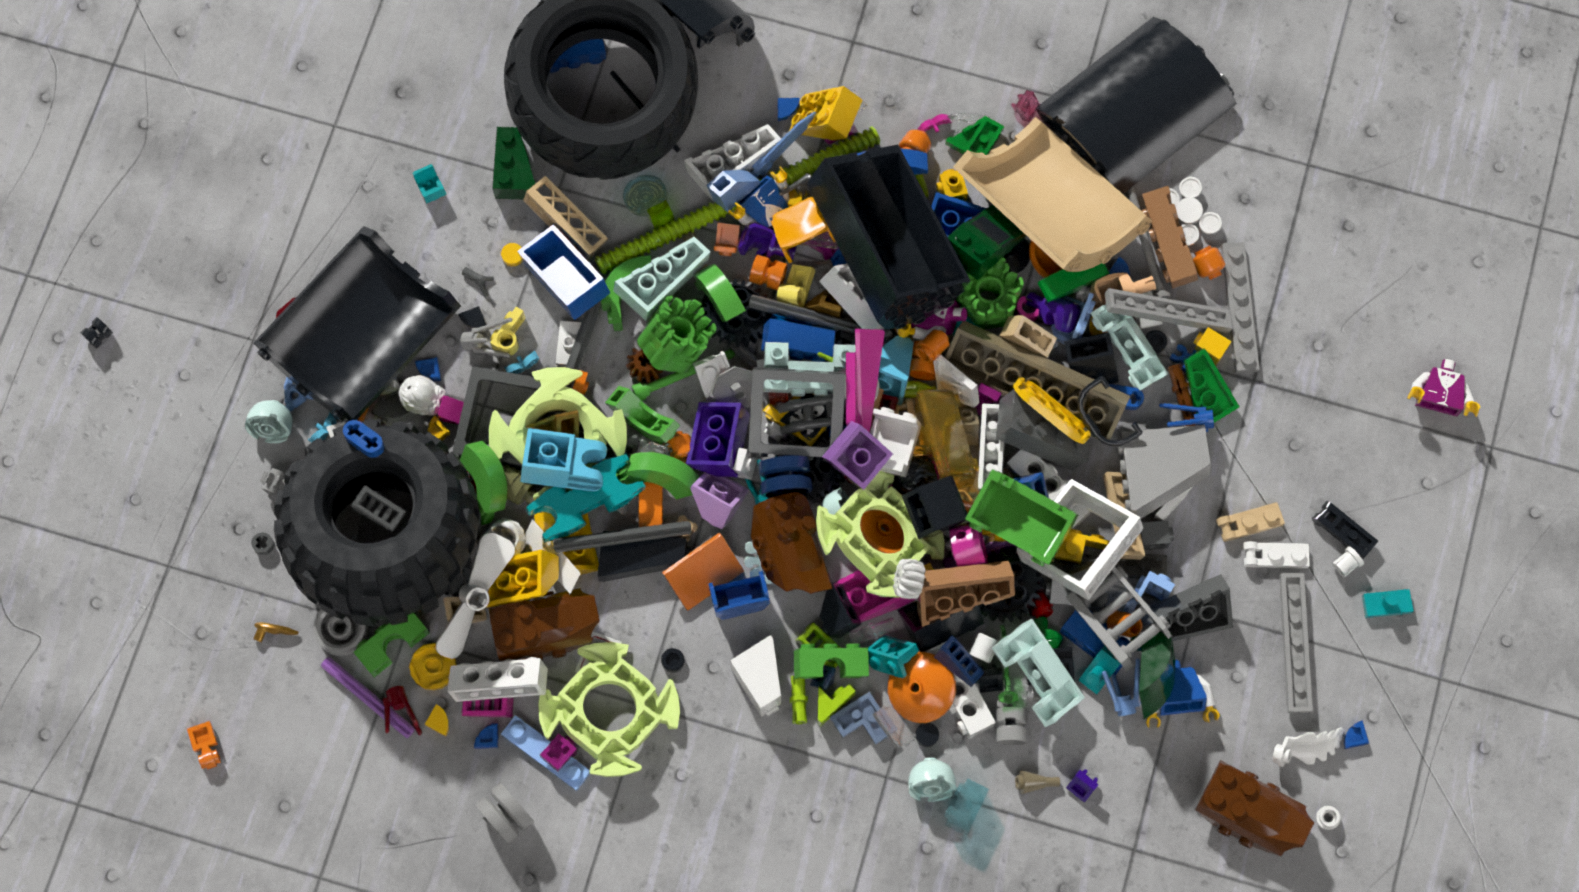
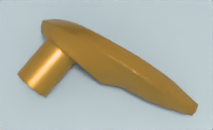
(274, 629)

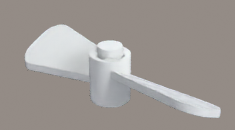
(490, 560)

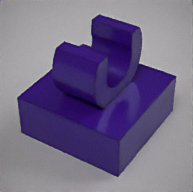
(1082, 785)

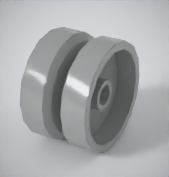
(505, 812)

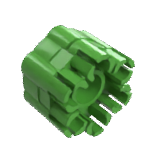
(1006, 287)
(676, 335)

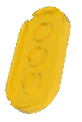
(1051, 410)

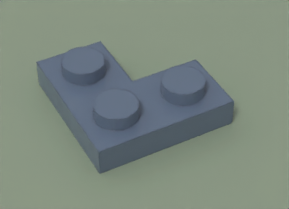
(859, 714)

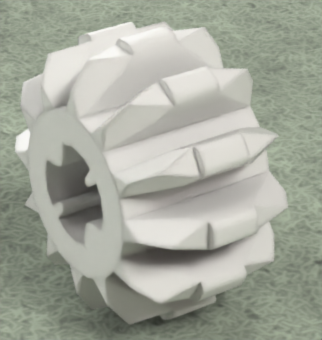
(909, 578)

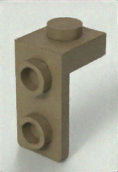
(970, 423)

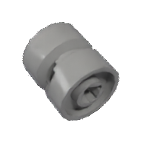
(1011, 734)

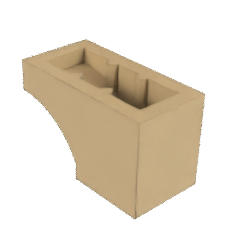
(1028, 335)

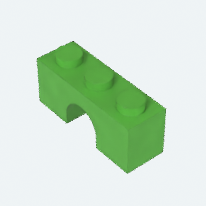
(373, 651)
(851, 661)

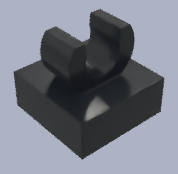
(991, 680)

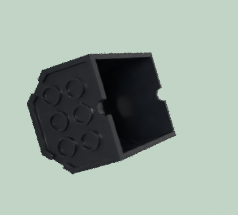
(888, 235)

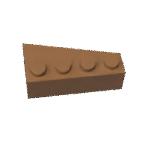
(1169, 238)
(963, 588)

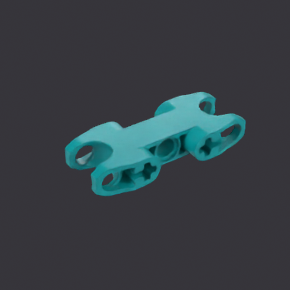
(570, 506)

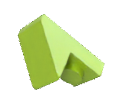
(829, 707)

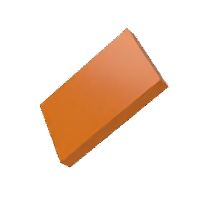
(704, 565)

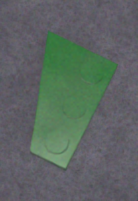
(1208, 386)

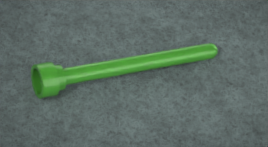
(644, 390)

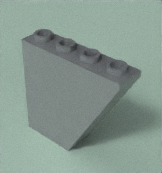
(1162, 465)

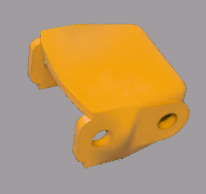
(798, 225)

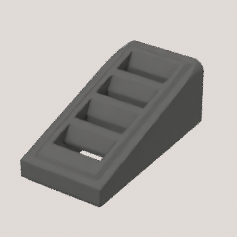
(366, 491)

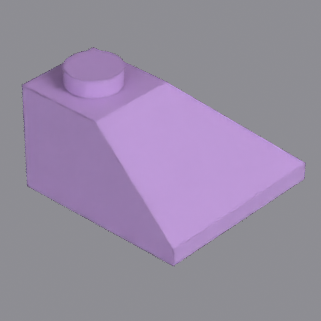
(718, 498)

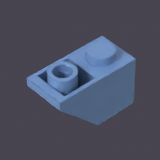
(731, 187)

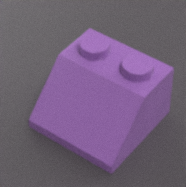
(857, 455)

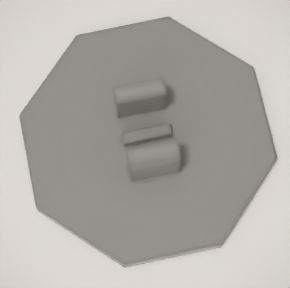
(734, 386)

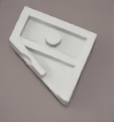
(951, 378)

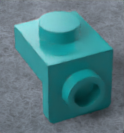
(429, 183)

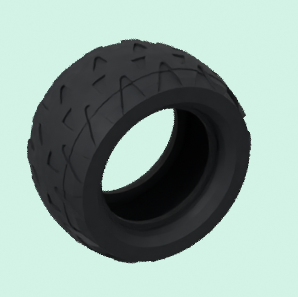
(596, 148)

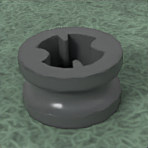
(262, 551)

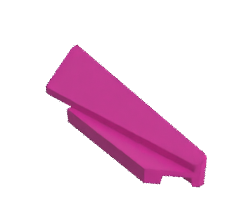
(862, 376)

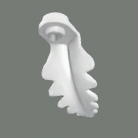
(1308, 747)

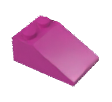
(866, 604)

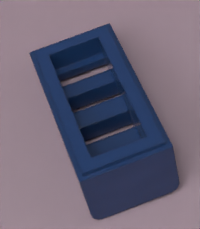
(953, 656)

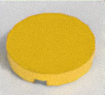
(430, 668)

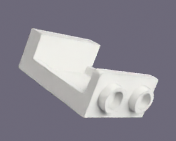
(897, 434)

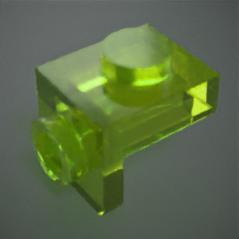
(660, 214)

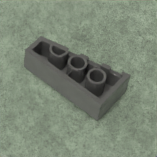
(1030, 431)
(1195, 610)

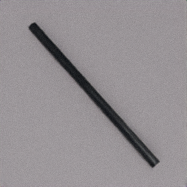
(633, 97)

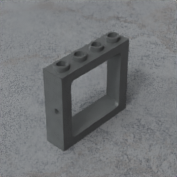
(759, 375)
(470, 403)

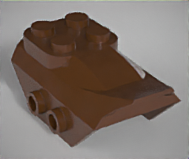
(788, 545)
(544, 625)
(1253, 811)

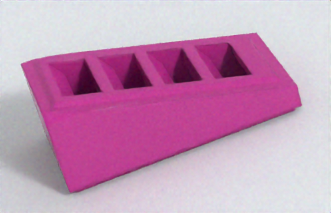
(502, 712)

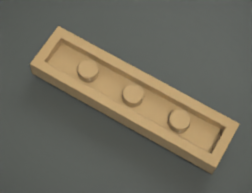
(1114, 493)

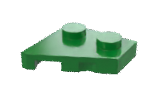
(977, 137)

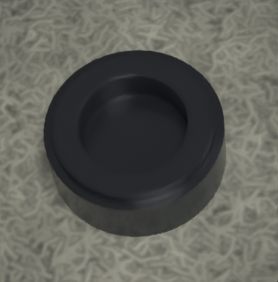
(1157, 340)
(672, 660)
(927, 734)

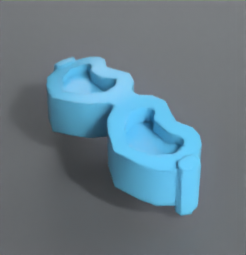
(522, 365)
(322, 433)

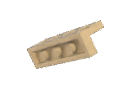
(547, 212)

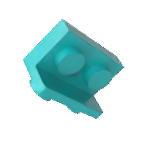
(890, 654)

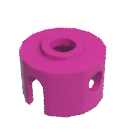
(969, 547)

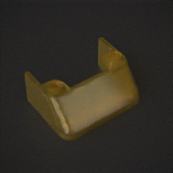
(947, 435)

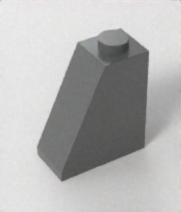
(1057, 592)

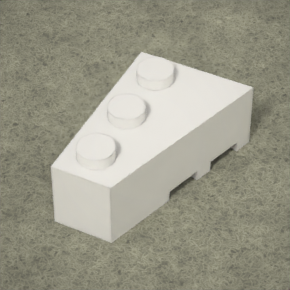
(845, 290)

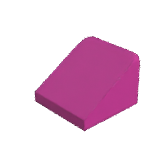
(450, 410)

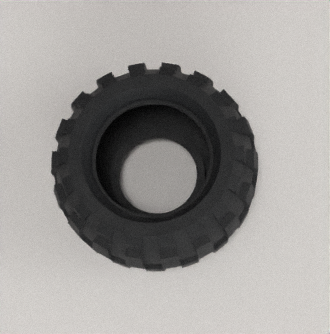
(390, 575)

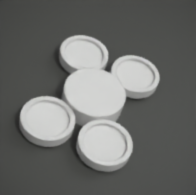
(1190, 211)

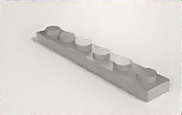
(1240, 307)
(1168, 310)
(1295, 643)

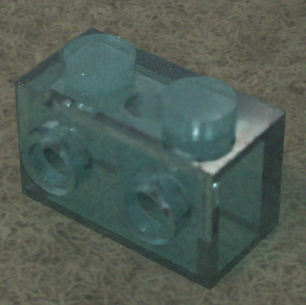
(966, 807)

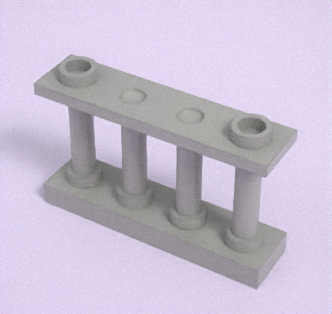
(1110, 636)

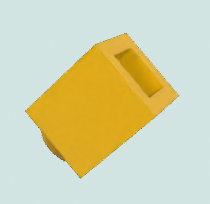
(1213, 342)

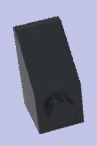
(838, 613)

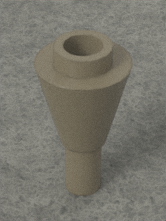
(1029, 782)

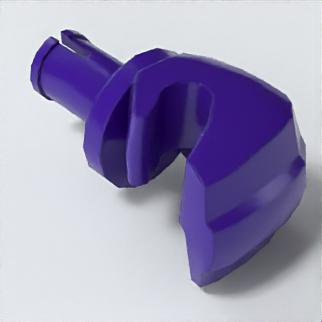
(763, 239)
(1060, 312)

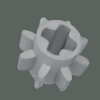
(273, 481)

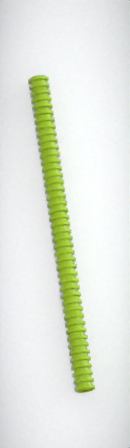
(714, 211)

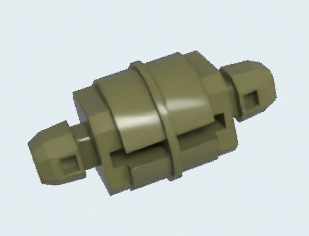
(516, 490)

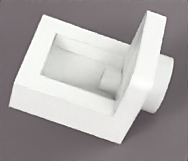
(745, 464)

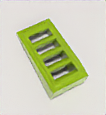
(819, 634)

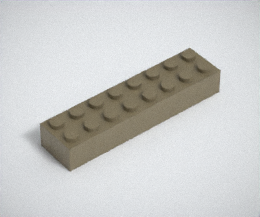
(1000, 363)

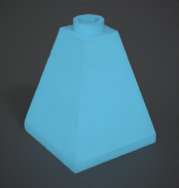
(895, 367)

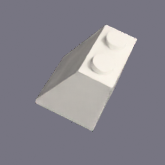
(759, 676)

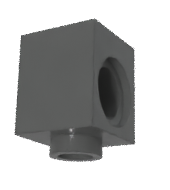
(1156, 535)

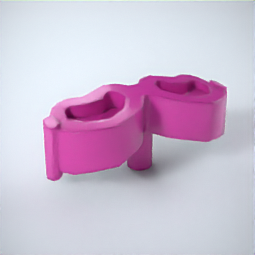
(934, 122)

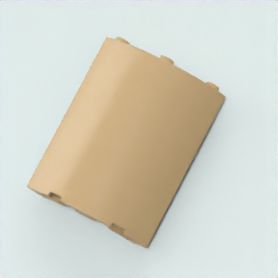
(1055, 198)

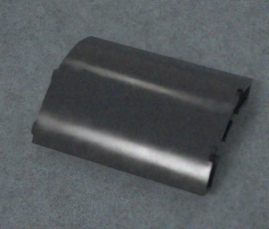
(712, 18)
(1139, 103)
(356, 326)

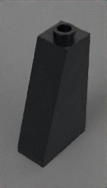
(640, 557)

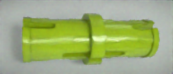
(798, 700)

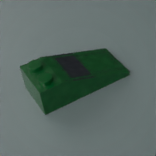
(984, 240)

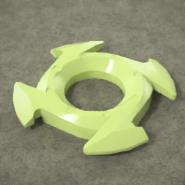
(550, 397)
(846, 531)
(609, 746)

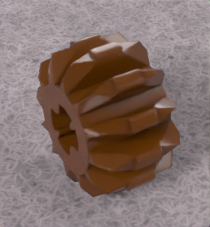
(638, 370)

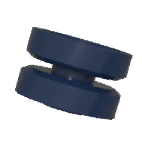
(784, 475)

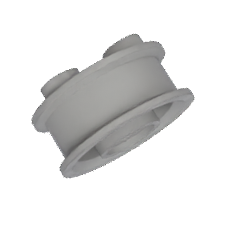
(334, 643)

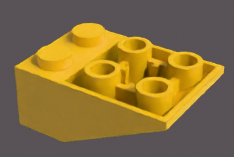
(834, 113)

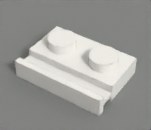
(708, 371)

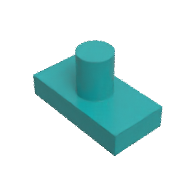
(1387, 603)
(1093, 677)

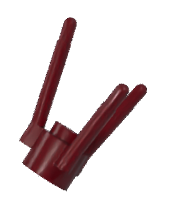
(398, 700)

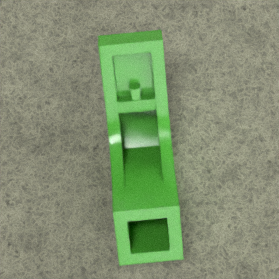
(719, 291)
(612, 302)
(641, 417)
(661, 470)
(488, 477)

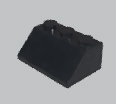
(938, 630)

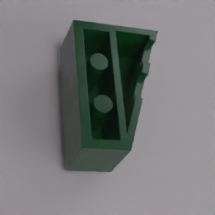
(511, 165)

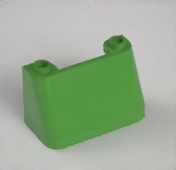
(1021, 517)

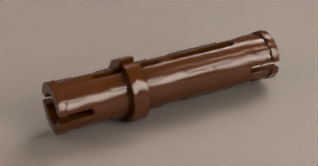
(1180, 387)

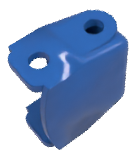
(740, 597)

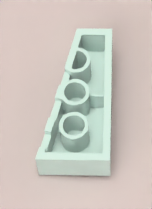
(662, 277)

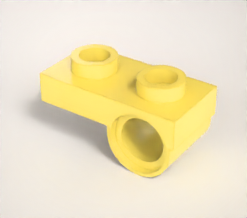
(797, 286)
(507, 332)

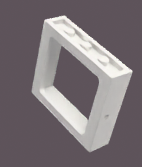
(1129, 525)

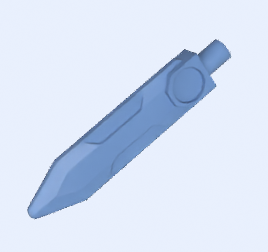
(765, 162)

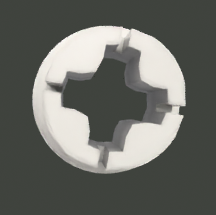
(1348, 562)

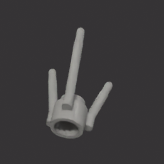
(475, 340)

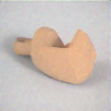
(1119, 281)

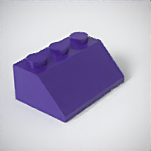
(717, 436)

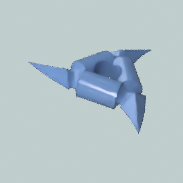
(288, 392)

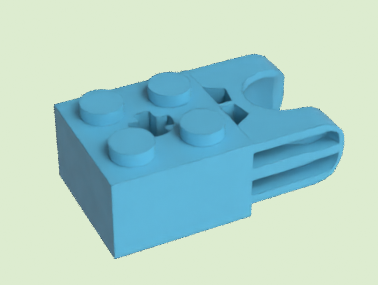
(560, 460)

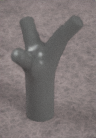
(478, 279)

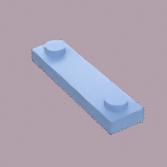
(534, 743)

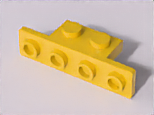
(1074, 544)

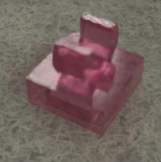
(1026, 105)

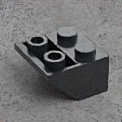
(1092, 357)
(935, 507)

